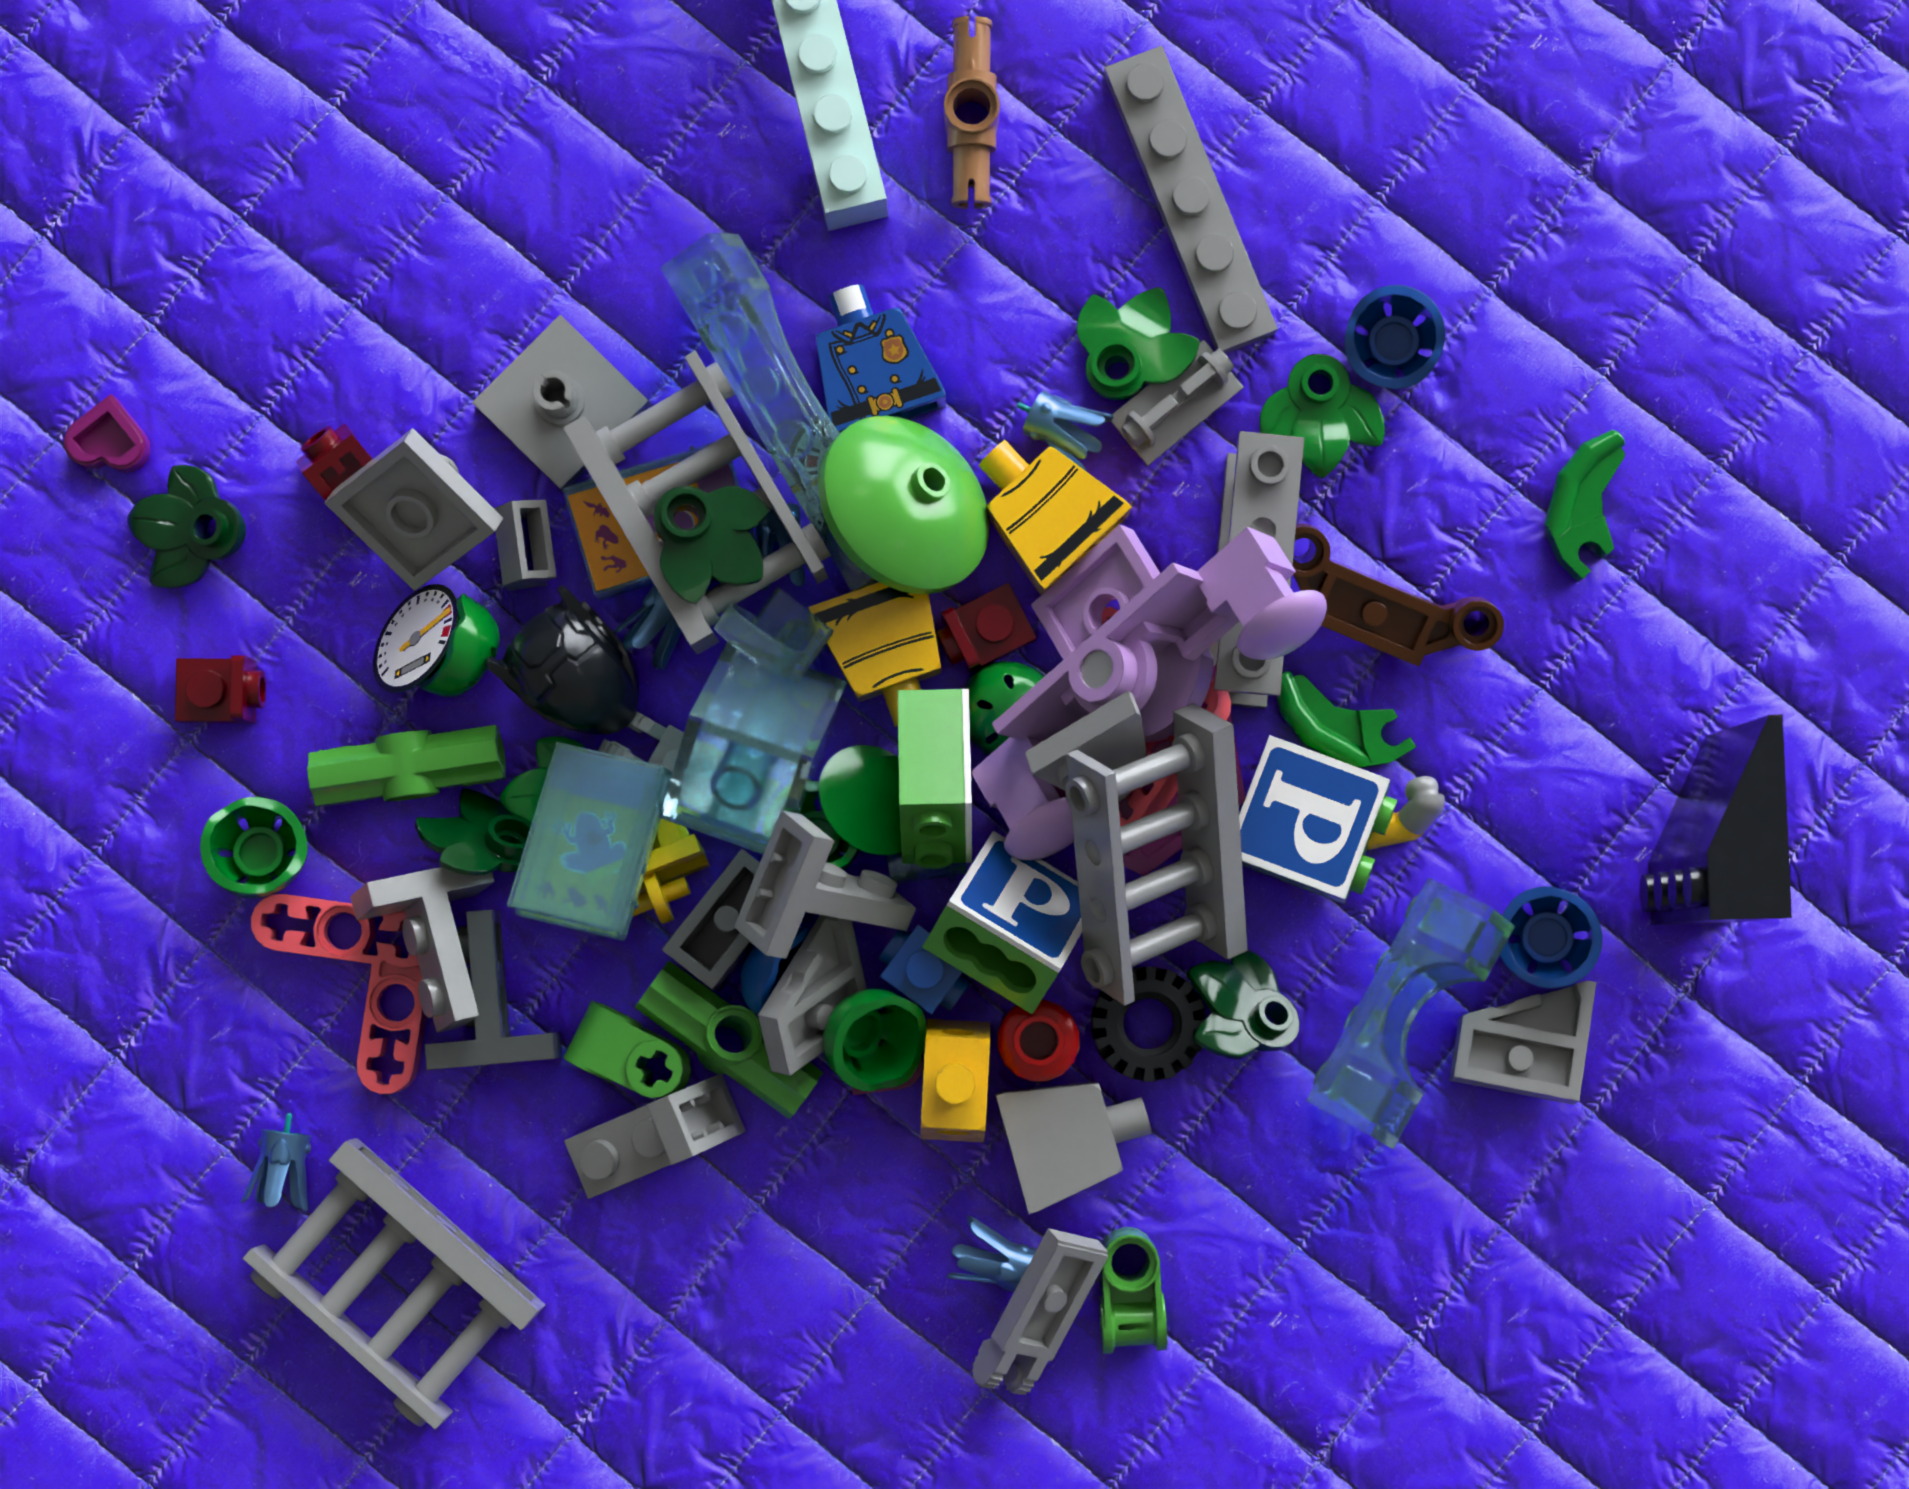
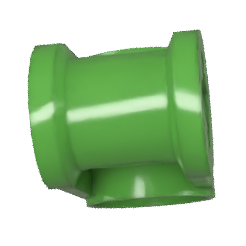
(618, 1051)
(1133, 1304)

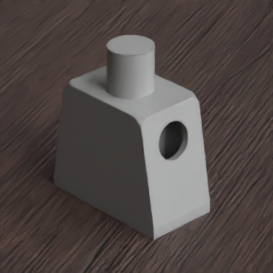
(1066, 1138)

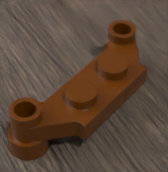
(1386, 614)

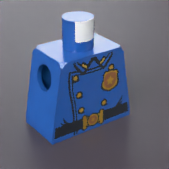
(874, 364)

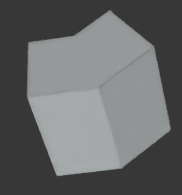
(512, 547)

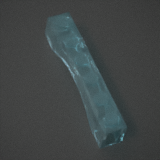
(743, 333)

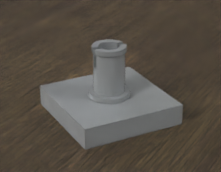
(551, 387)
(414, 509)

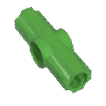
(406, 765)
(693, 1014)

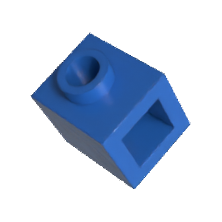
(920, 973)

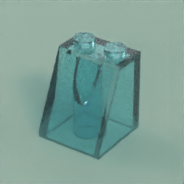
(750, 749)

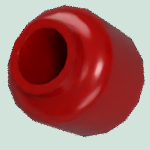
(1038, 1043)

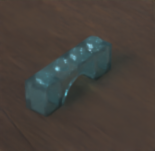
(1440, 944)

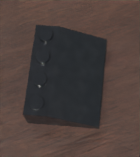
(1726, 835)

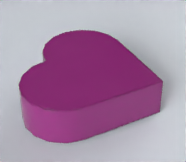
(108, 438)

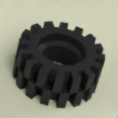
(1161, 1061)

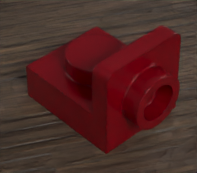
(331, 459)
(985, 629)
(218, 690)

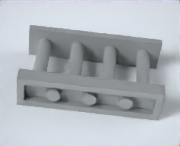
(1259, 494)
(637, 501)
(1207, 867)
(408, 1219)

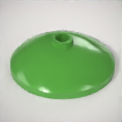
(903, 504)

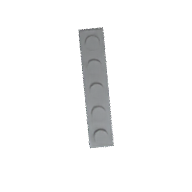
(1190, 200)

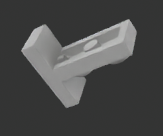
(799, 880)
(430, 935)
(655, 1136)

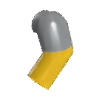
(1415, 816)

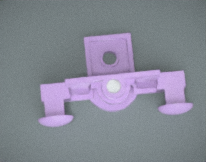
(1147, 648)

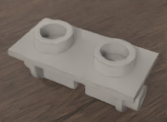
(1169, 411)

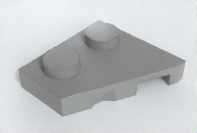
(1107, 735)
(811, 987)
(1528, 1045)

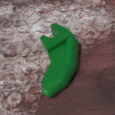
(1576, 502)
(1337, 731)

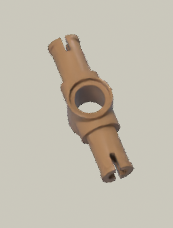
(971, 83)

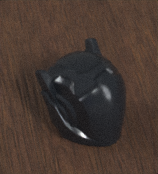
(571, 669)

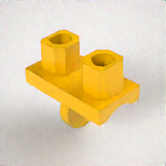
(672, 859)

